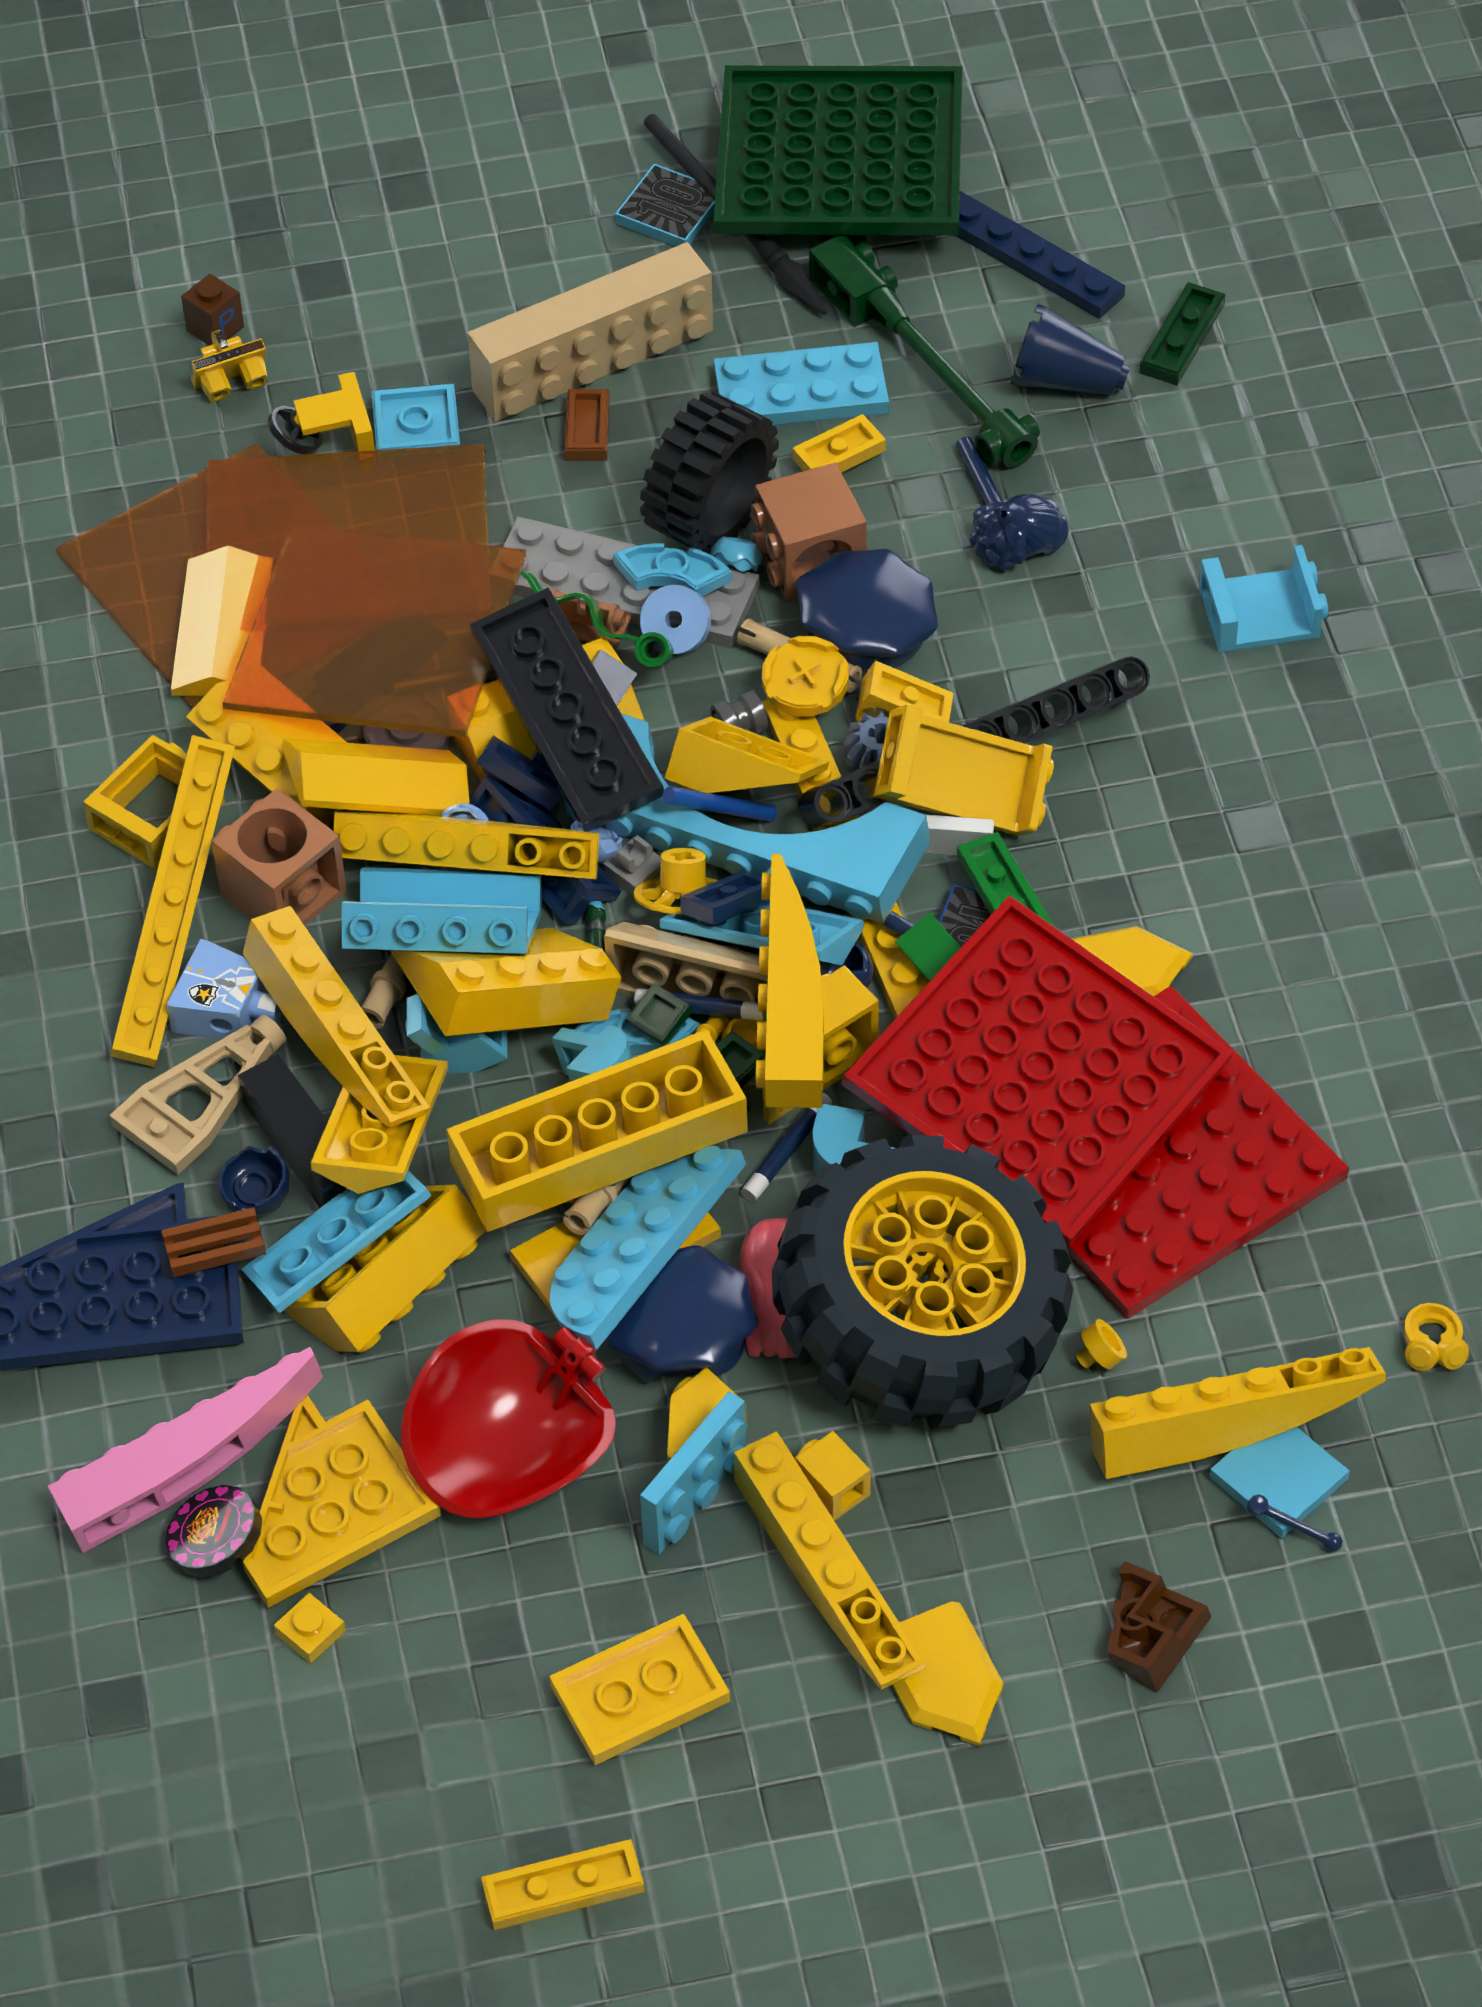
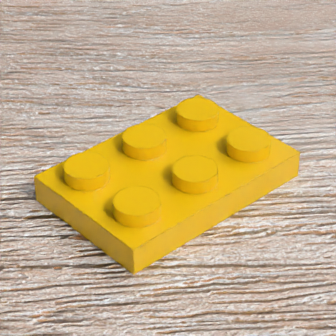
(639, 1689)

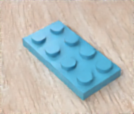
(806, 383)

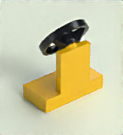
(325, 413)

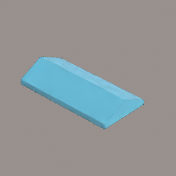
(832, 933)
(330, 1239)

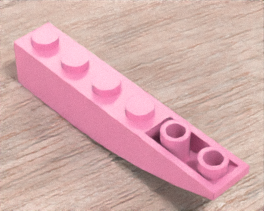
(180, 1454)

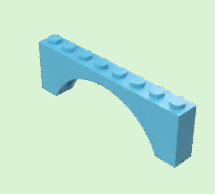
(845, 866)

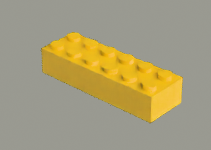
(597, 1130)

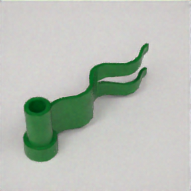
(644, 643)

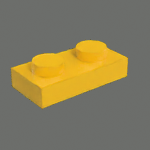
(844, 444)

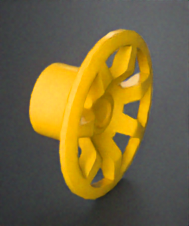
(680, 873)

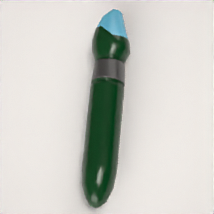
(596, 928)

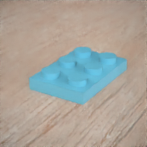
(693, 1474)

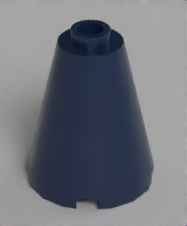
(1067, 358)

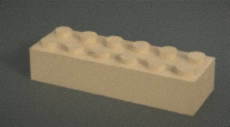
(591, 331)

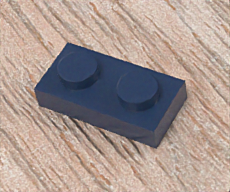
(510, 766)
(724, 899)

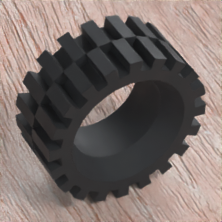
(708, 471)

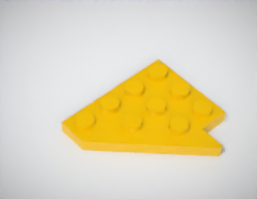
(332, 1500)

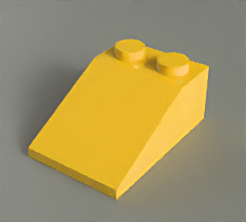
(724, 757)
(849, 1028)

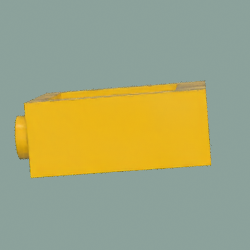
(107, 804)

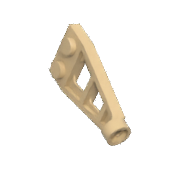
(167, 1133)

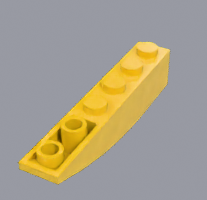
(466, 843)
(791, 998)
(329, 1017)
(1225, 1411)
(823, 1560)

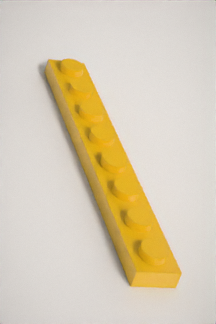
(172, 901)

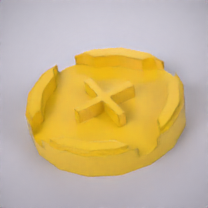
(805, 676)

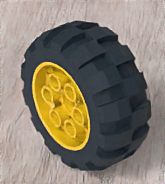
(963, 1218)

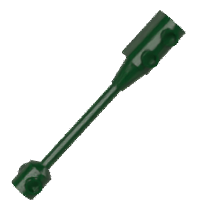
(864, 293)

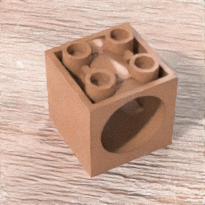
(805, 522)
(278, 860)

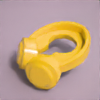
(1424, 1353)

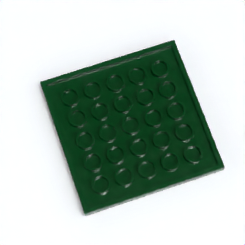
(839, 150)

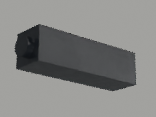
(289, 1122)

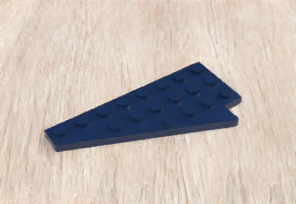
(115, 1293)

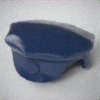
(868, 606)
(687, 1318)

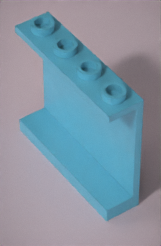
(443, 911)

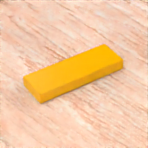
(562, 1884)

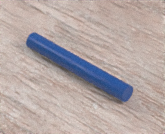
(719, 804)

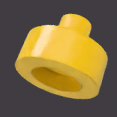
(1101, 1346)

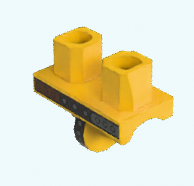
(226, 360)

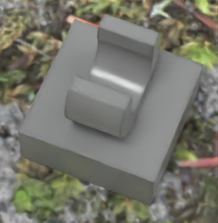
(633, 864)

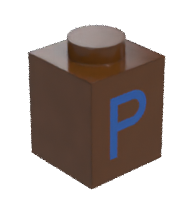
(212, 307)

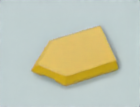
(1138, 956)
(958, 1678)

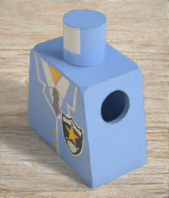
(218, 994)

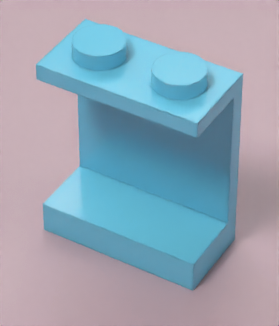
(1263, 606)

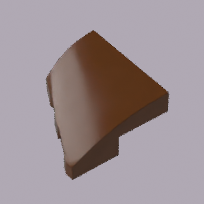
(1152, 1626)

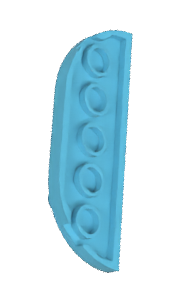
(637, 1240)

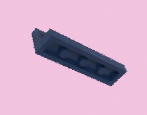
(564, 895)

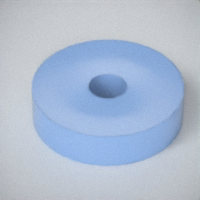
(694, 613)

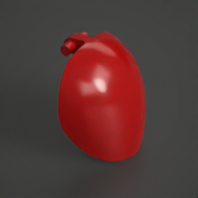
(504, 1418)

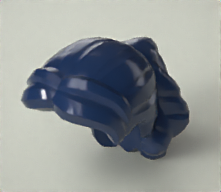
(1017, 530)

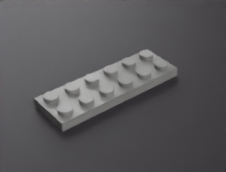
(585, 565)

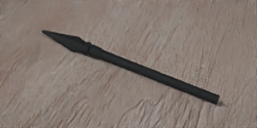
(789, 273)

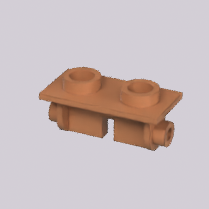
(580, 619)

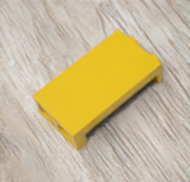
(963, 772)

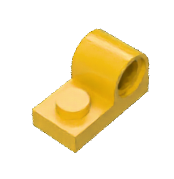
(890, 688)

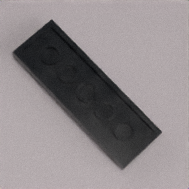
(567, 710)

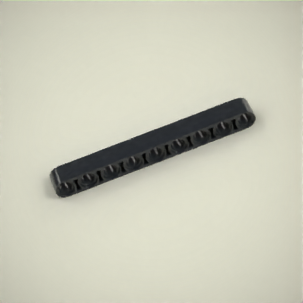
(1031, 723)

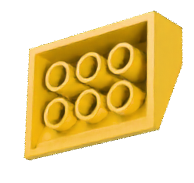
(489, 992)

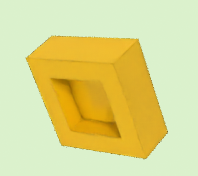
(309, 1628)

